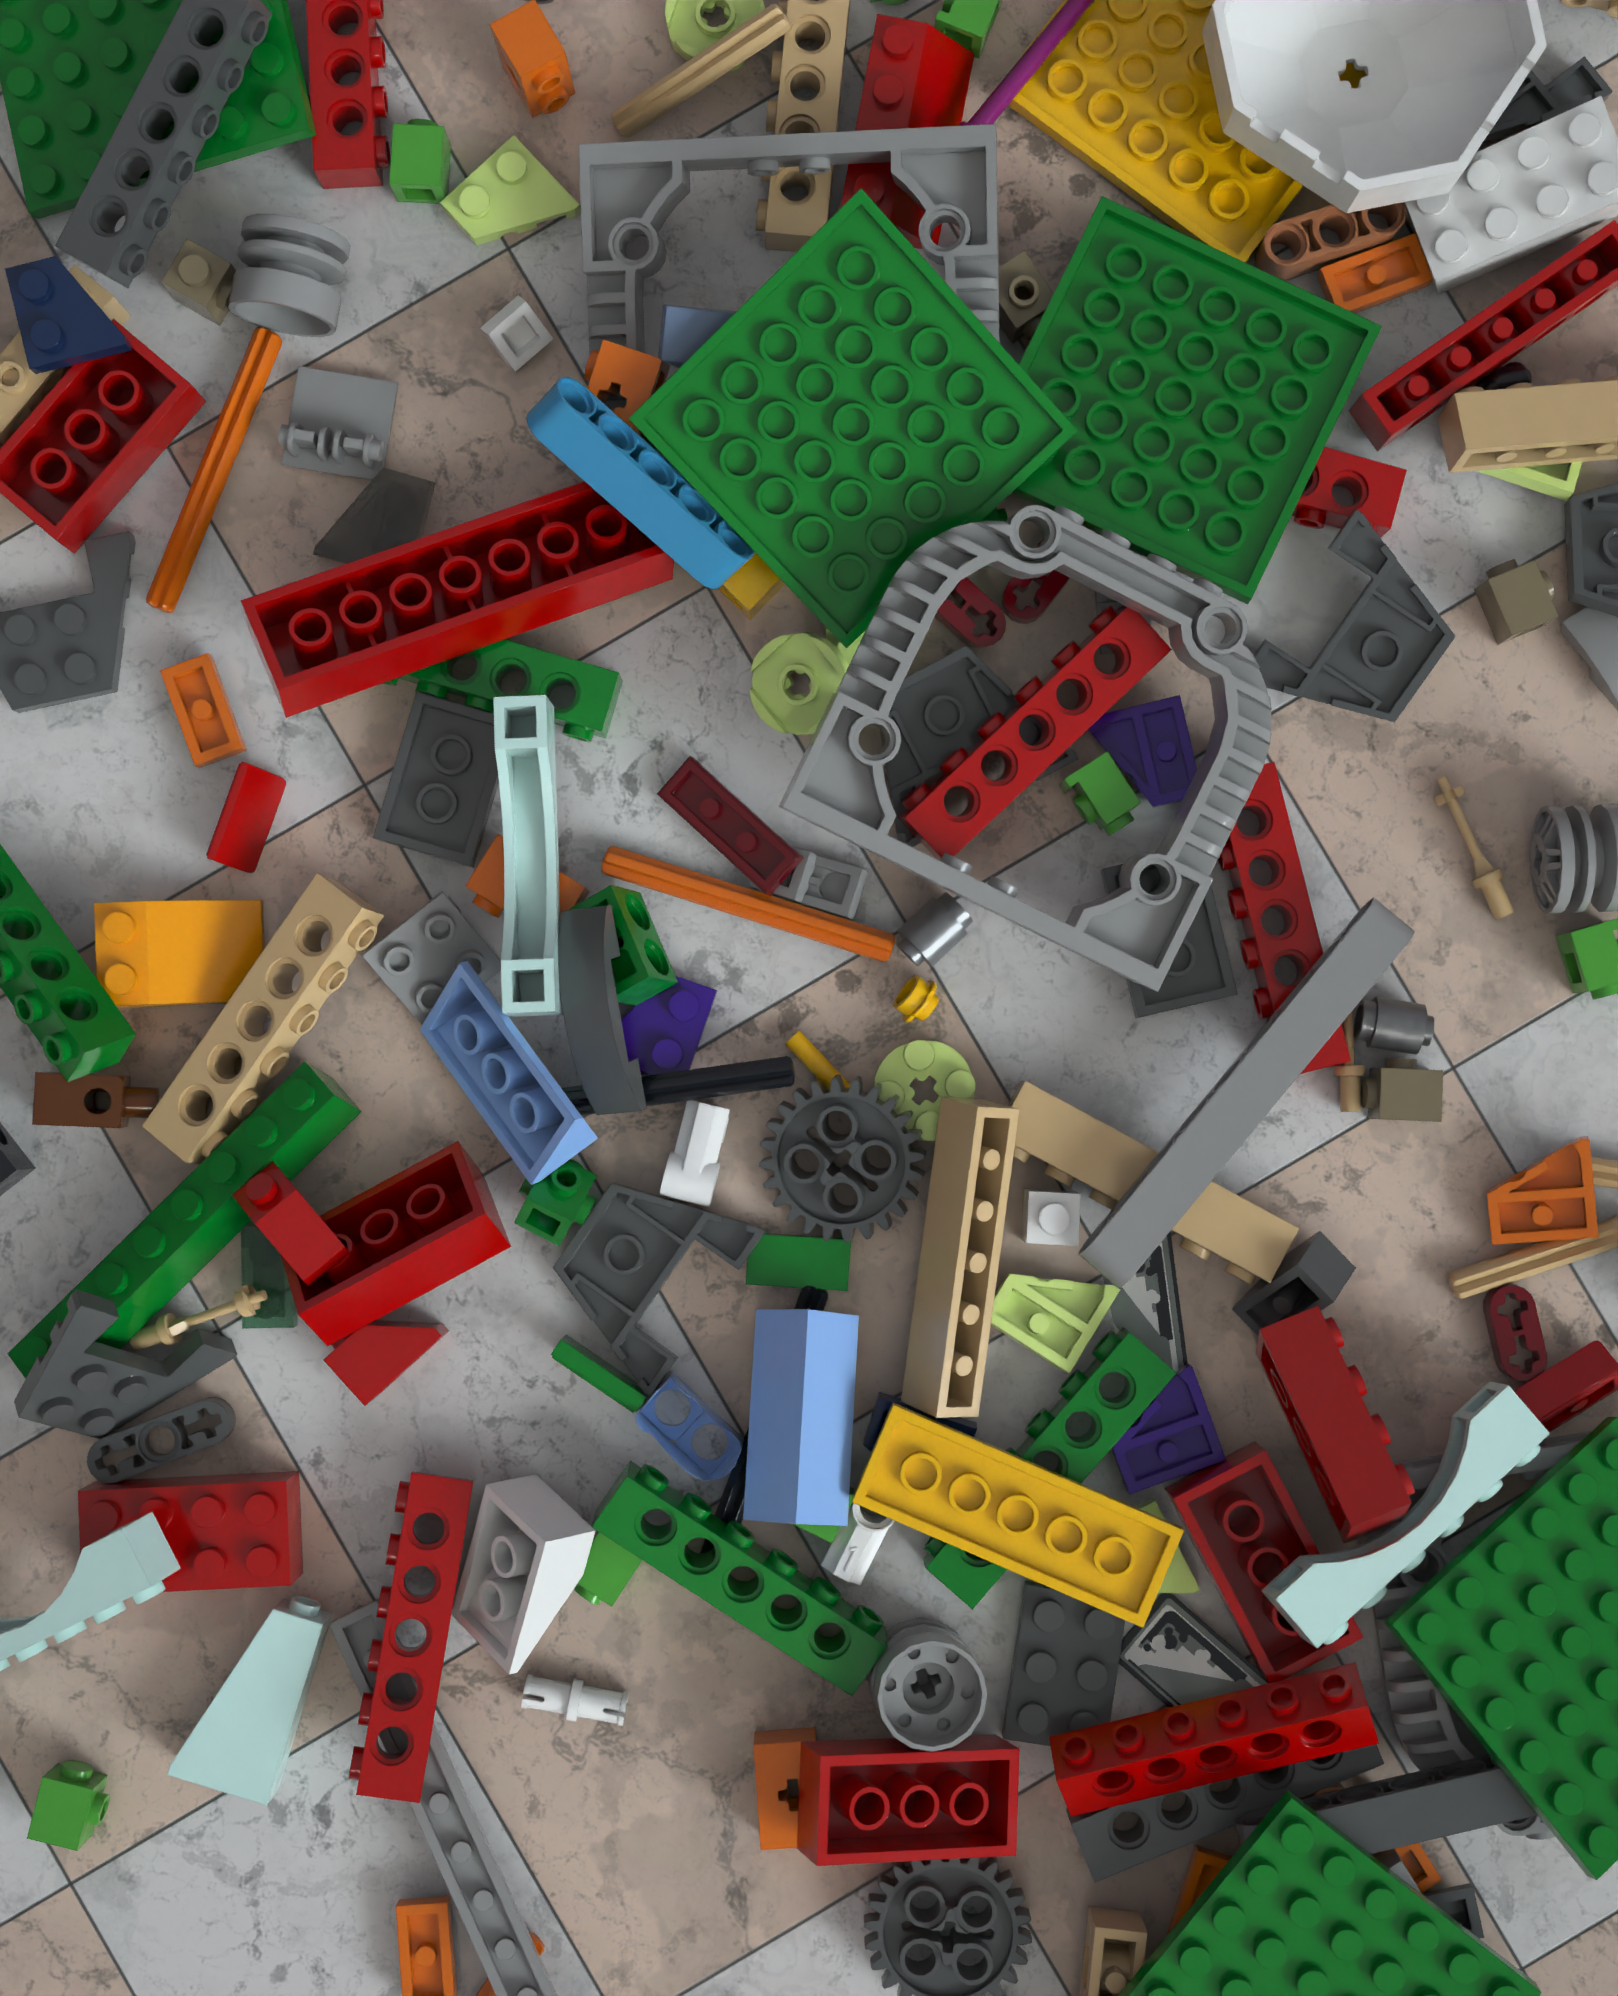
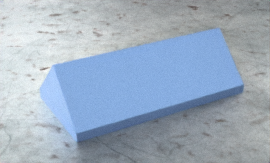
(504, 1077)
(801, 1417)

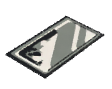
(1151, 1307)
(1184, 1657)

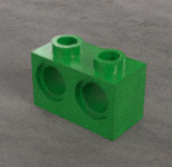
(643, 963)

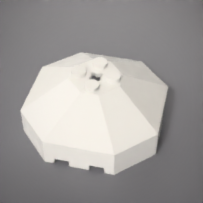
(1419, 114)

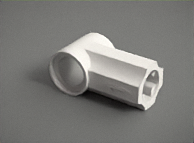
(693, 1165)
(855, 1545)

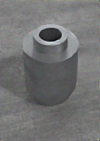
(934, 930)
(1393, 1025)

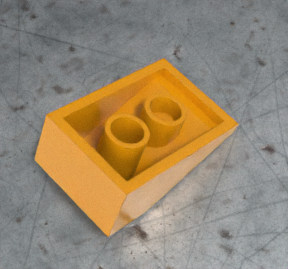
(176, 950)

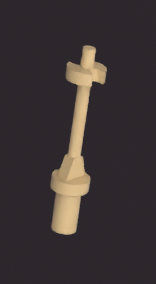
(1486, 876)
(1350, 1073)
(170, 1328)

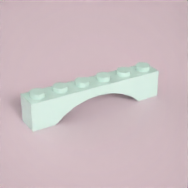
(531, 858)
(1483, 1445)
(108, 1572)

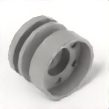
(289, 275)
(1575, 858)
(946, 1706)

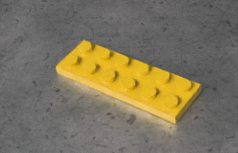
(1017, 1515)

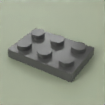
(441, 781)
(1201, 965)
(1060, 1666)

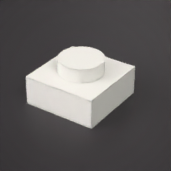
(516, 333)

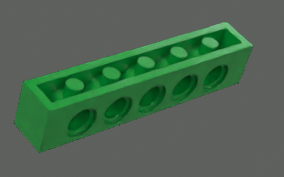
(594, 686)
(54, 985)
(1144, 1378)
(838, 1659)

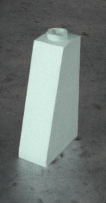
(256, 1713)

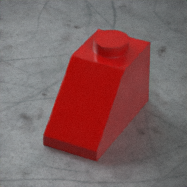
(290, 1223)
(380, 1353)

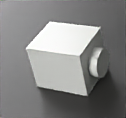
(1051, 1217)

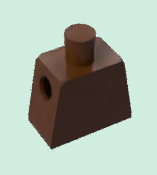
(73, 1101)

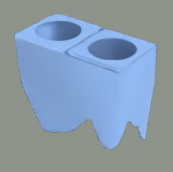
(682, 1449)

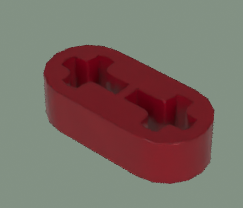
(1048, 591)
(978, 604)
(1527, 1330)

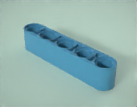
(637, 482)

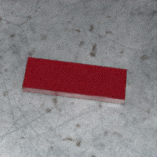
(730, 825)

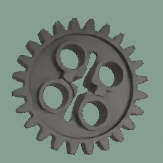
(872, 1124)
(953, 1884)

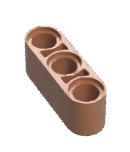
(1312, 252)

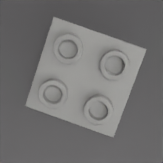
(338, 423)
(425, 952)

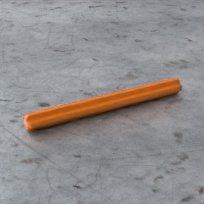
(214, 470)
(748, 904)

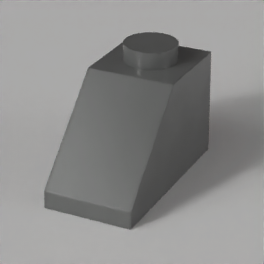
(1305, 1279)

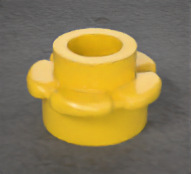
(916, 999)

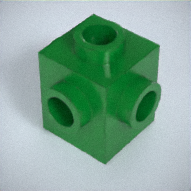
(557, 1202)

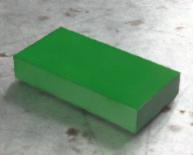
(799, 1262)
(599, 1373)

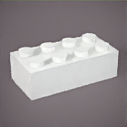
(1521, 196)

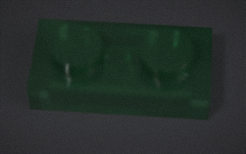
(265, 1271)

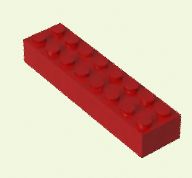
(448, 595)

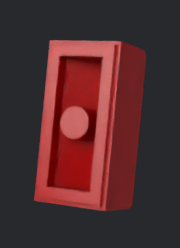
(246, 818)
(1571, 1385)

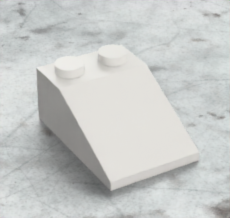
(520, 1567)

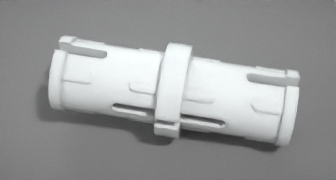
(575, 1699)

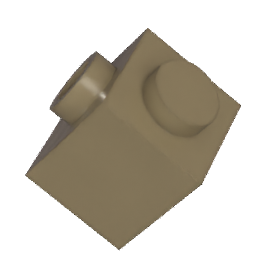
(200, 281)
(1021, 297)
(1516, 599)
(1403, 1092)

